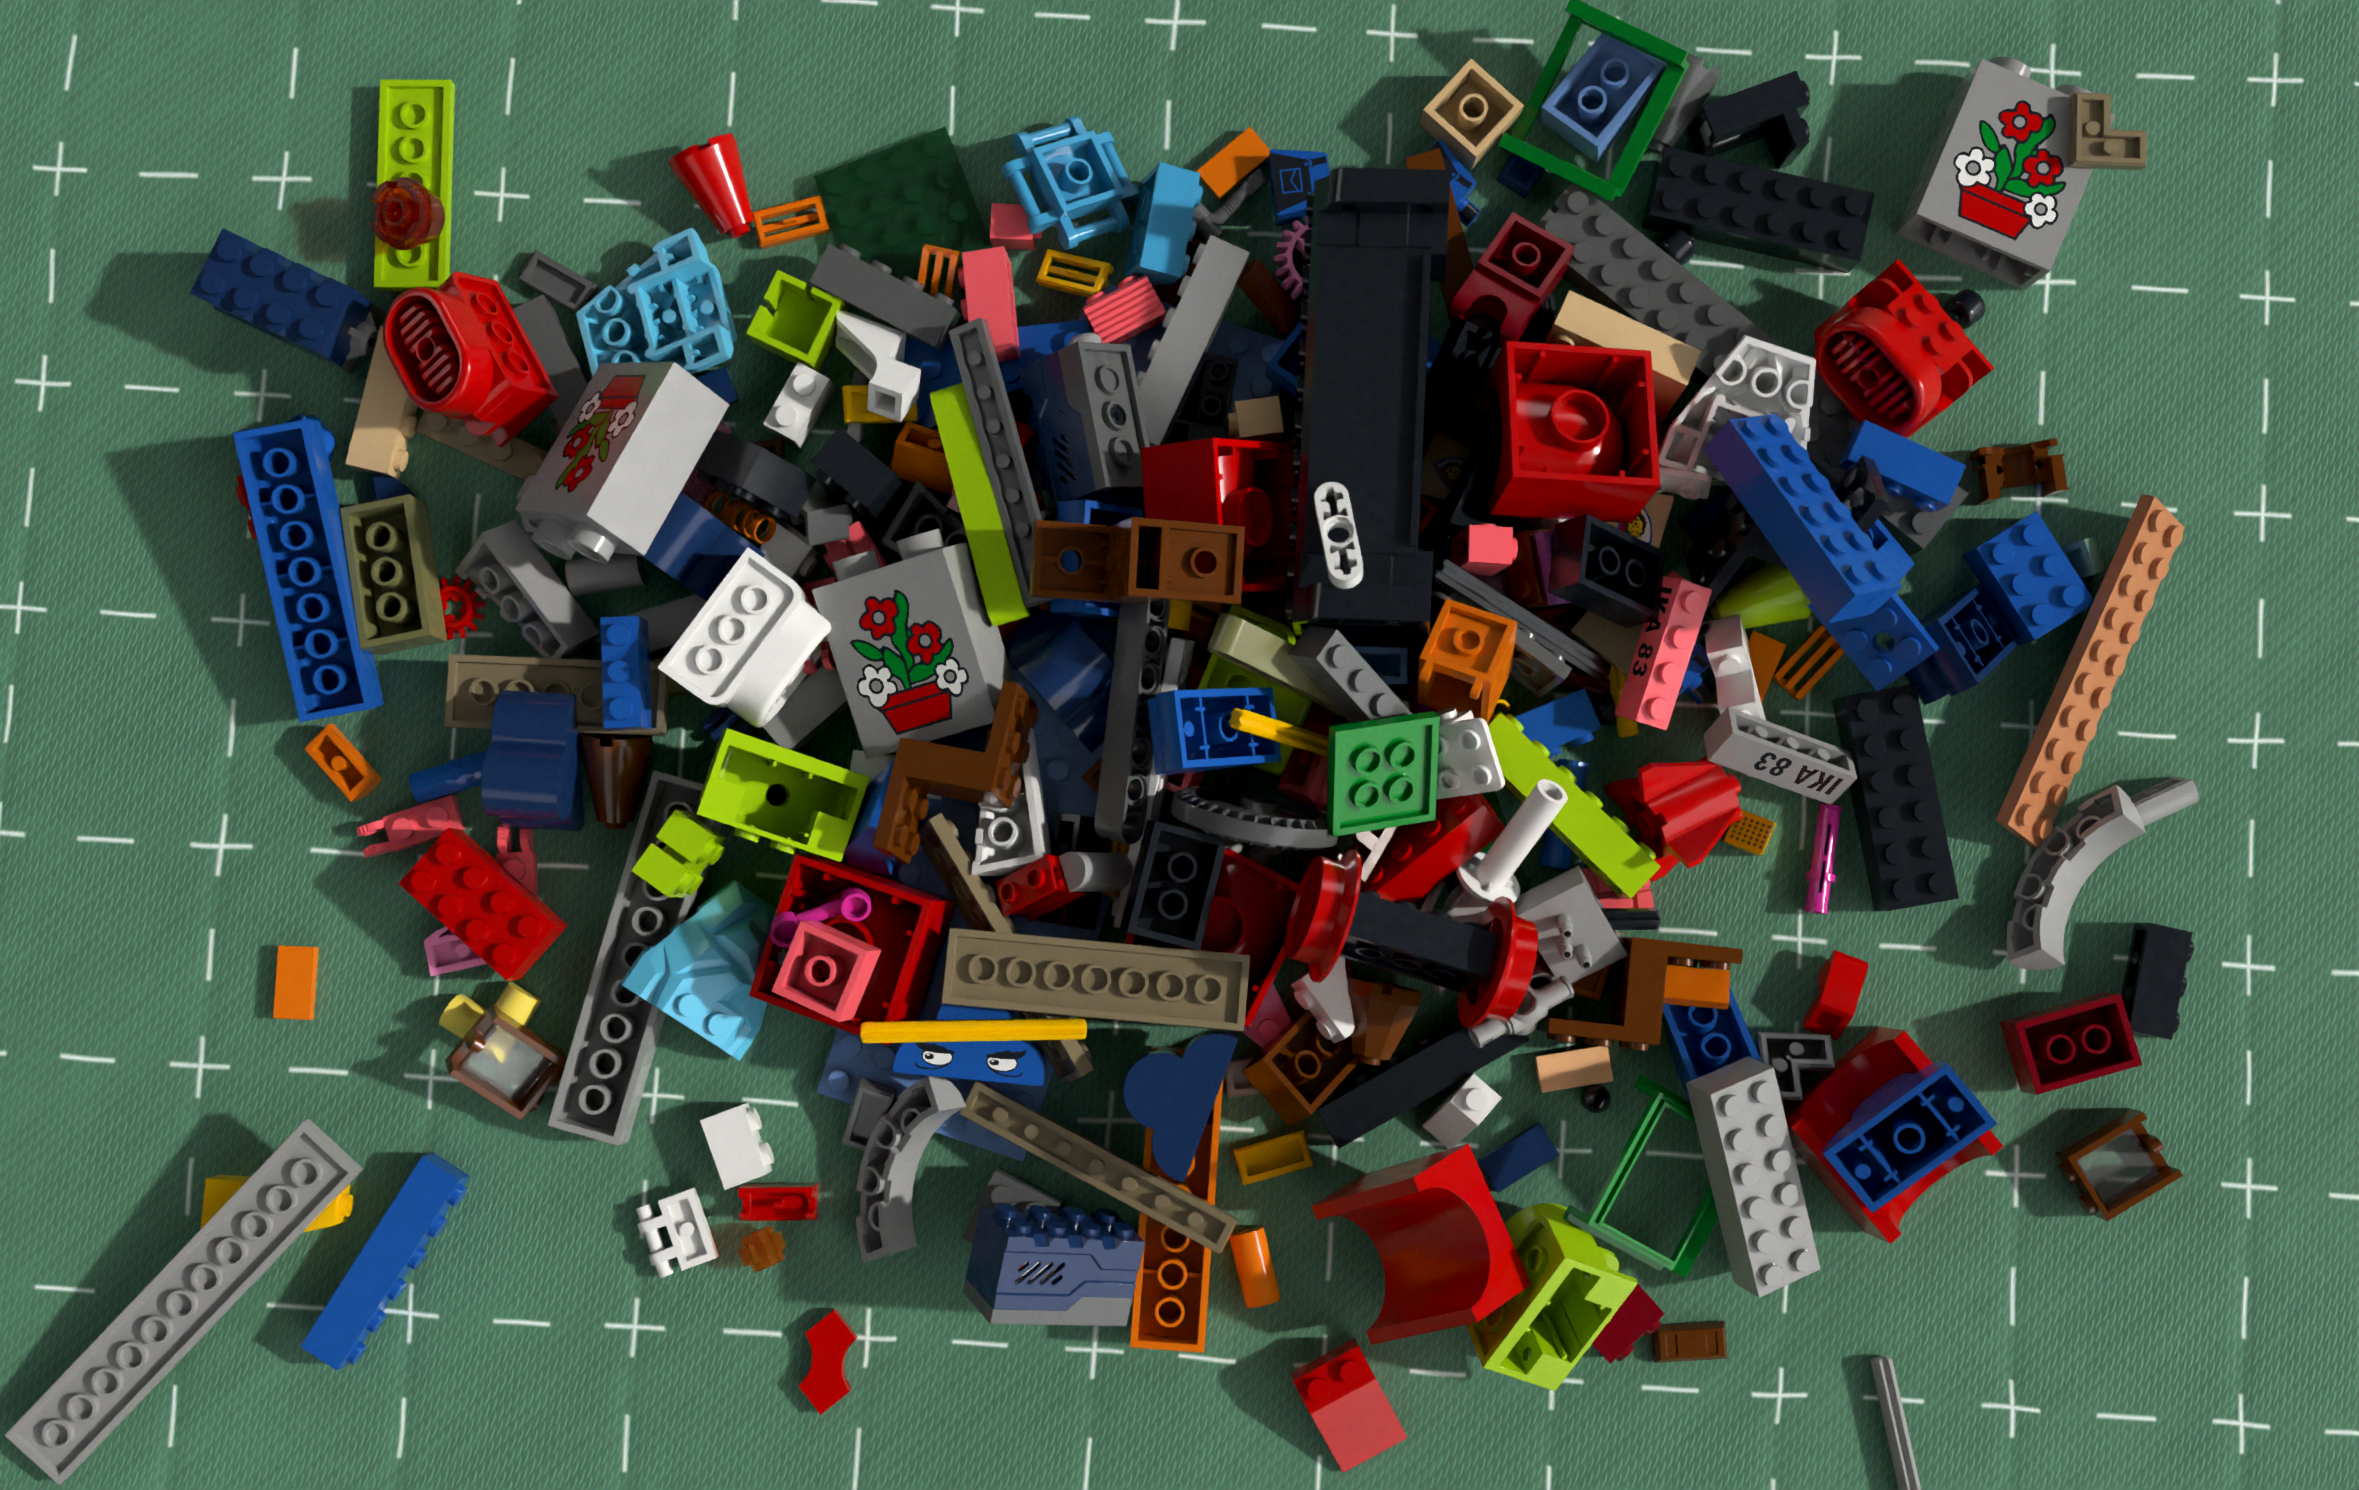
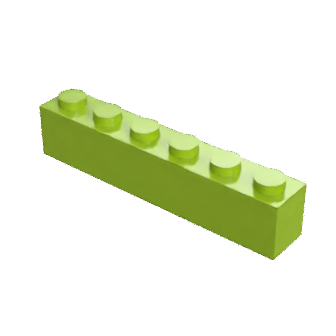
(1581, 822)

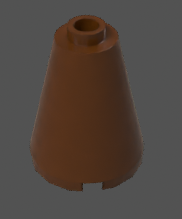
(615, 774)

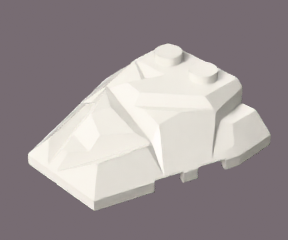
(1748, 383)

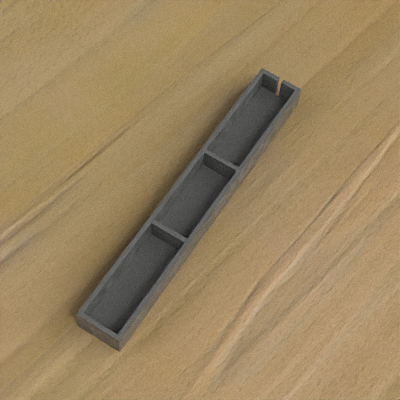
(1641, 281)

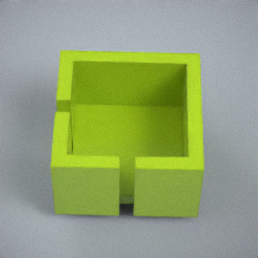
(800, 327)
(687, 852)

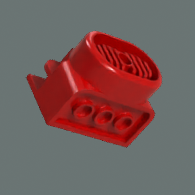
(1896, 354)
(467, 356)

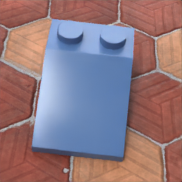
(1600, 95)

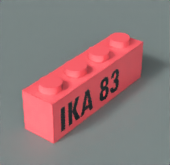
(1663, 654)

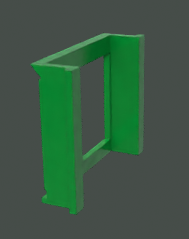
(1675, 57)
(1703, 1219)

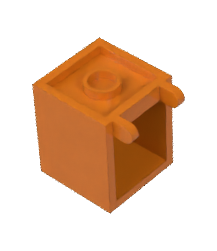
(1466, 660)

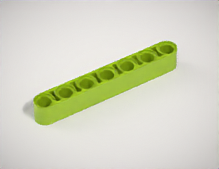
(978, 506)

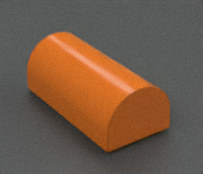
(343, 763)
(1255, 1267)

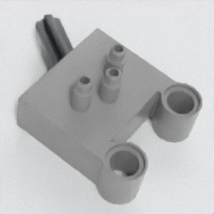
(1575, 928)

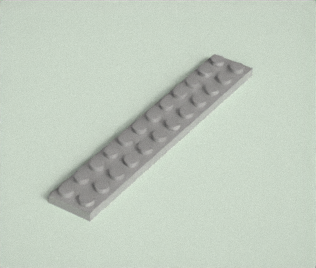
(184, 1301)

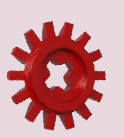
(468, 610)

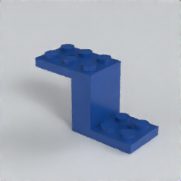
(1859, 634)

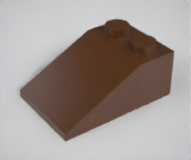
(1300, 1068)

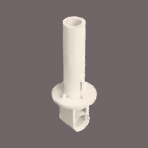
(1491, 874)

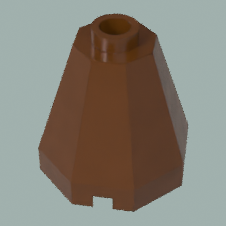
(1379, 1017)

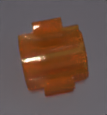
(762, 1248)

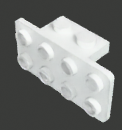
(1466, 756)

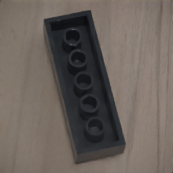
(1758, 210)
(1896, 799)

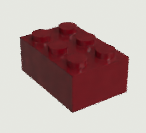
(2070, 1043)

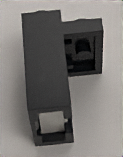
(1755, 113)

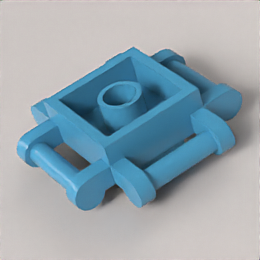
(1070, 181)

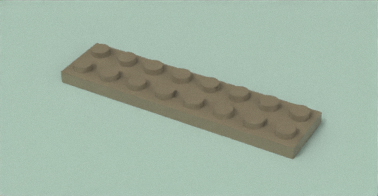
(978, 907)
(1096, 979)

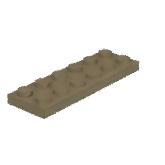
(478, 680)

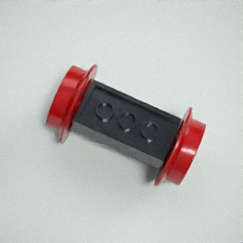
(1482, 961)

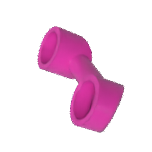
(853, 904)

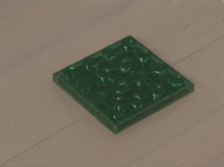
(902, 201)

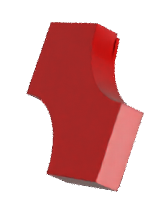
(829, 1345)

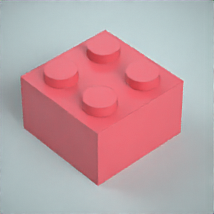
(826, 970)

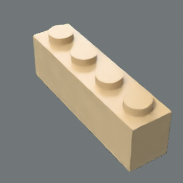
(383, 420)

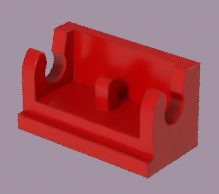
(778, 1201)

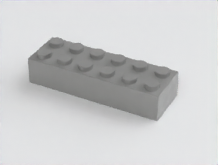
(1753, 1175)

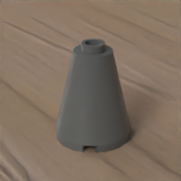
(1685, 103)

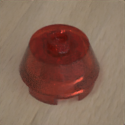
(406, 214)

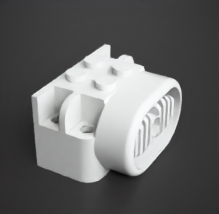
(749, 642)

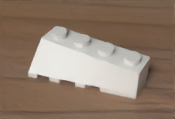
(1015, 835)

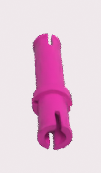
(1818, 901)

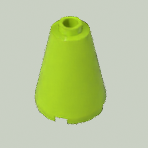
(1764, 598)

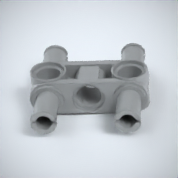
(1534, 1002)

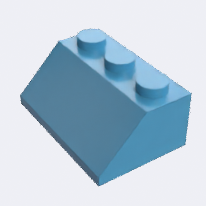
(1163, 224)

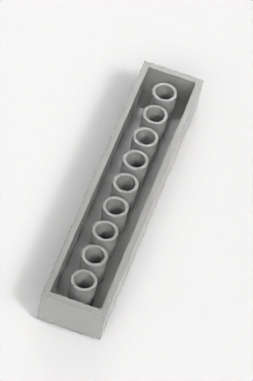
(617, 1027)

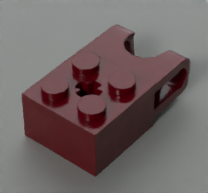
(1513, 277)

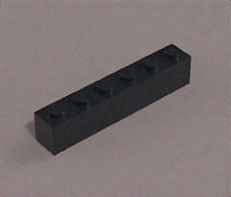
(1408, 1081)

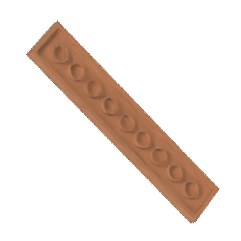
(2091, 672)

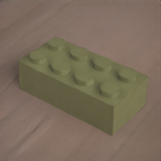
(393, 575)

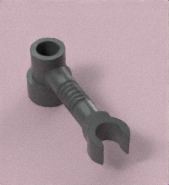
(1209, 223)

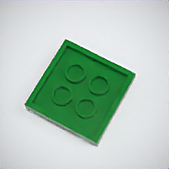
(1382, 773)

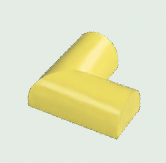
(464, 1012)

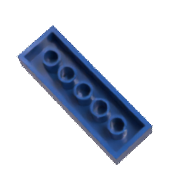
(1802, 517)

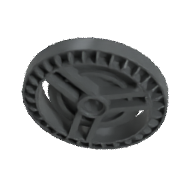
(1253, 818)

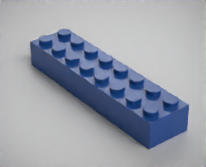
(307, 568)

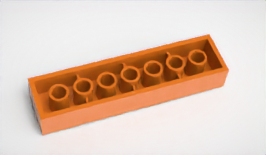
(1174, 1269)

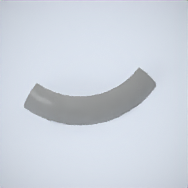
(2059, 872)
(892, 1162)

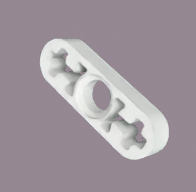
(1331, 549)

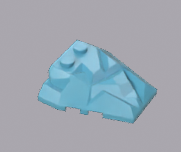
(662, 311)
(708, 968)

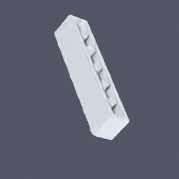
(1189, 331)

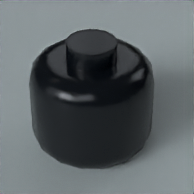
(1678, 245)
(1965, 308)

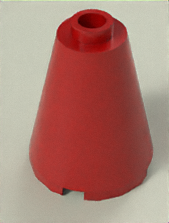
(716, 183)

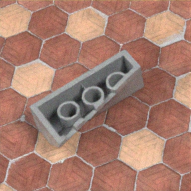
(528, 592)

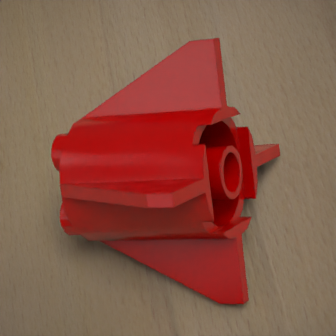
(1679, 809)

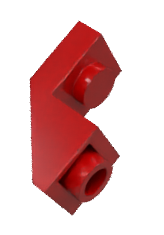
(1838, 995)

